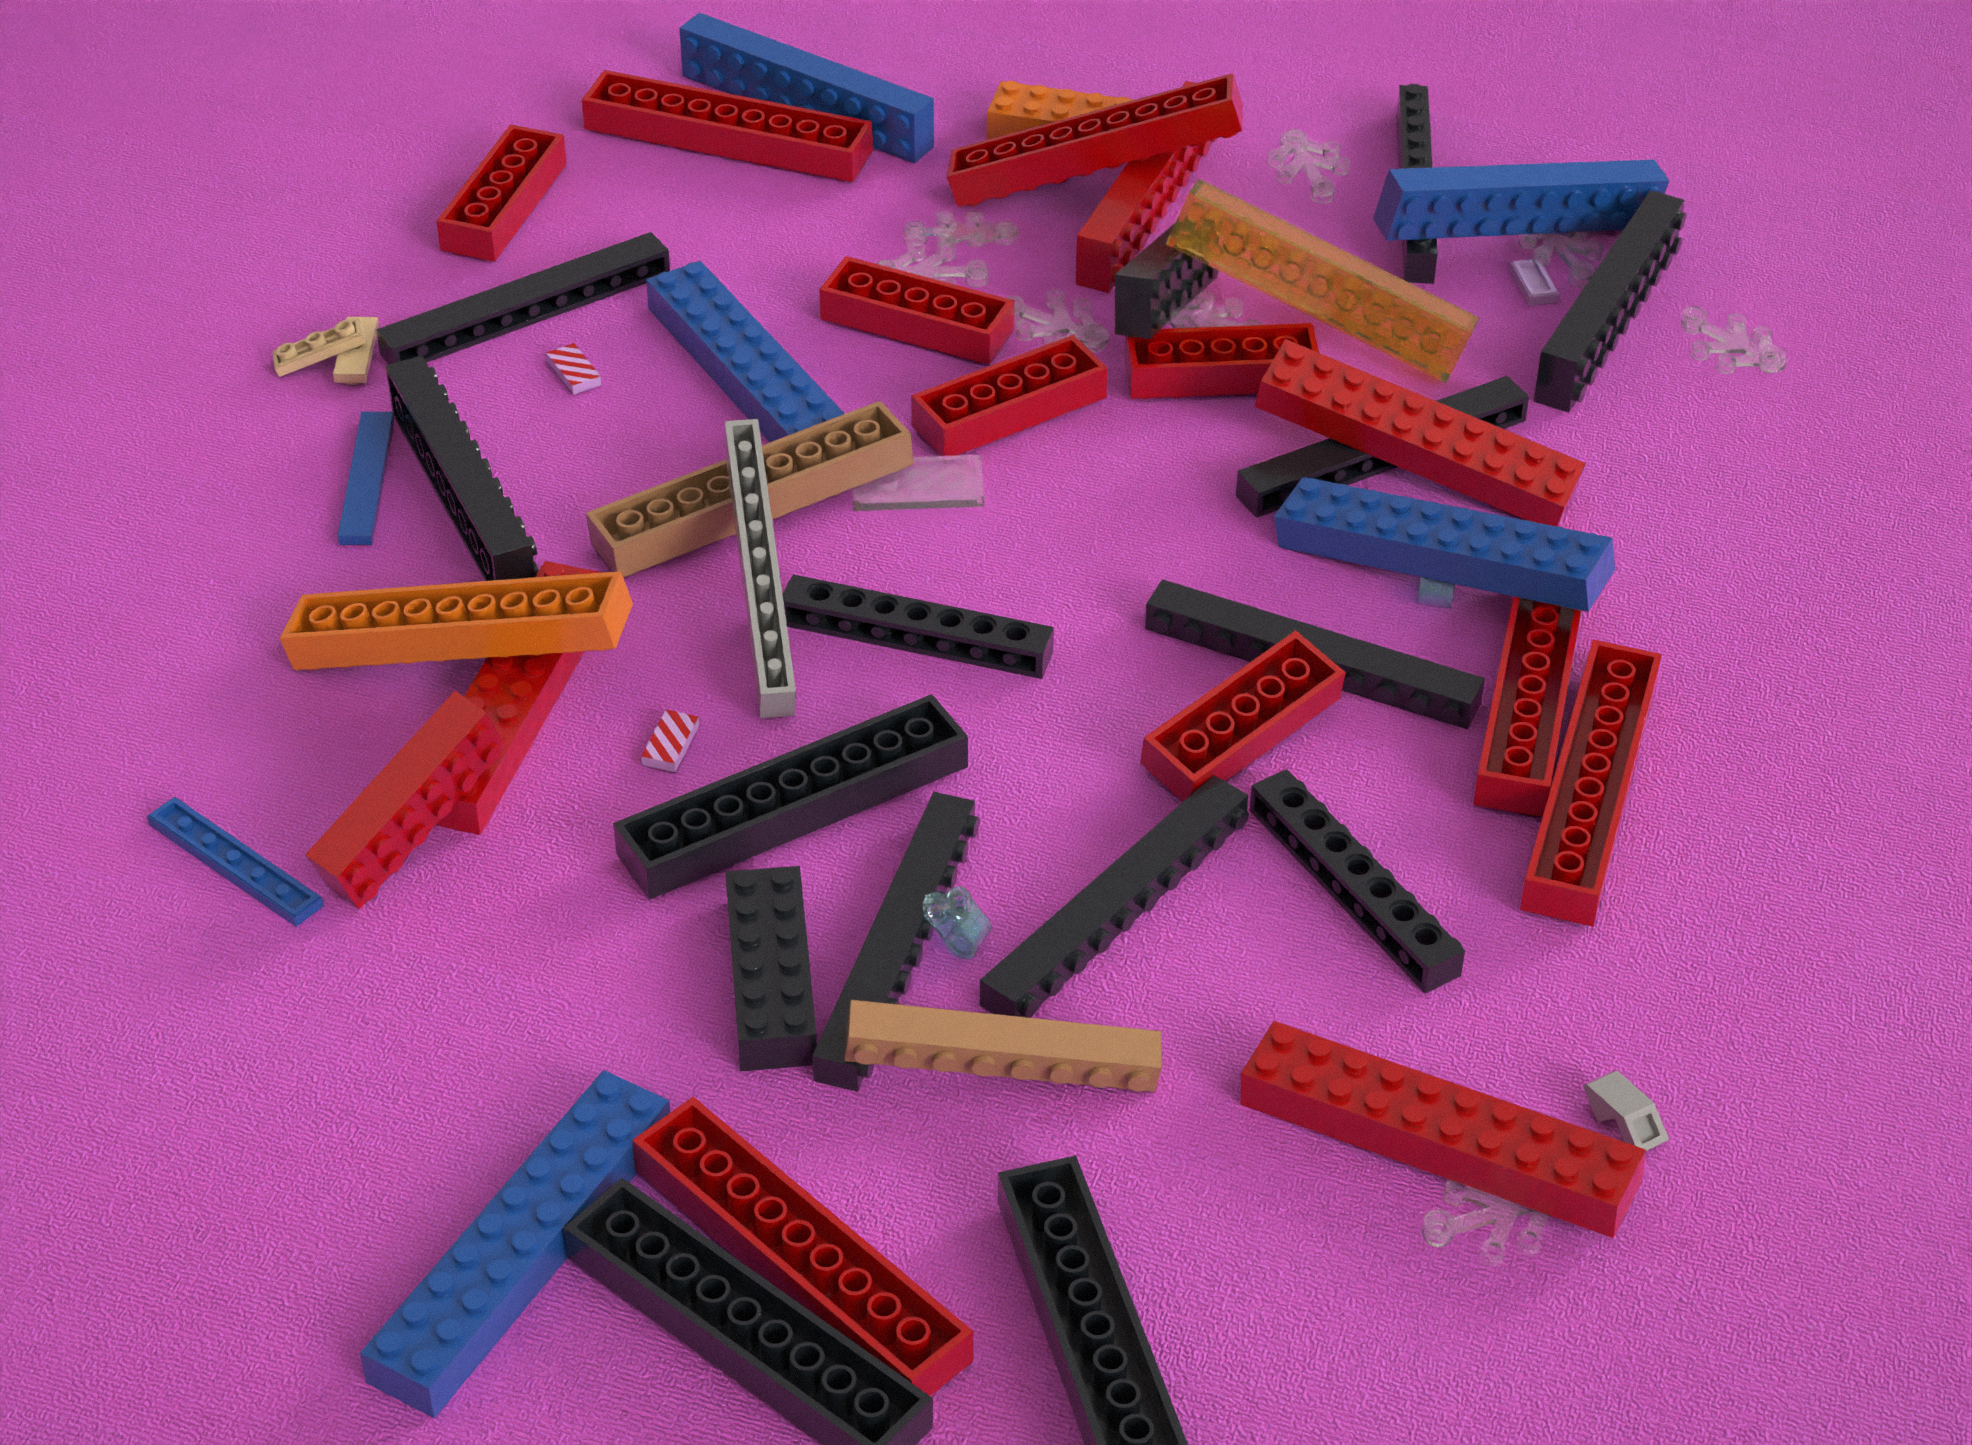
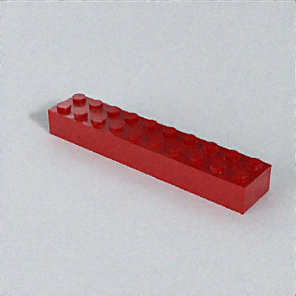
(728, 125)
(1096, 140)
(1131, 213)
(1419, 434)
(518, 699)
(1527, 708)
(1591, 784)
(1444, 1128)
(800, 1245)

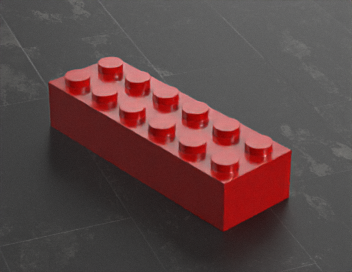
(501, 193)
(917, 310)
(1208, 359)
(1008, 396)
(1243, 716)
(406, 800)

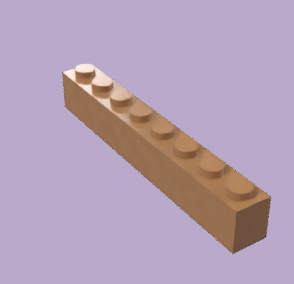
(1003, 1046)

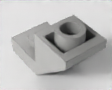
(1634, 1112)

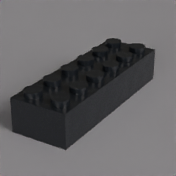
(1157, 288)
(771, 968)

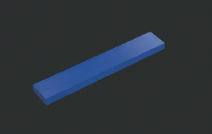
(366, 478)
(235, 861)

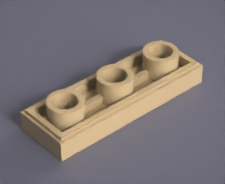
(318, 346)
(354, 364)

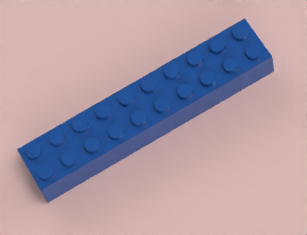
(782, 74)
(1514, 198)
(737, 352)
(1446, 543)
(508, 1248)

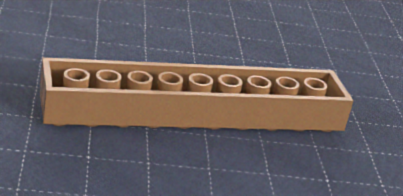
(798, 470)

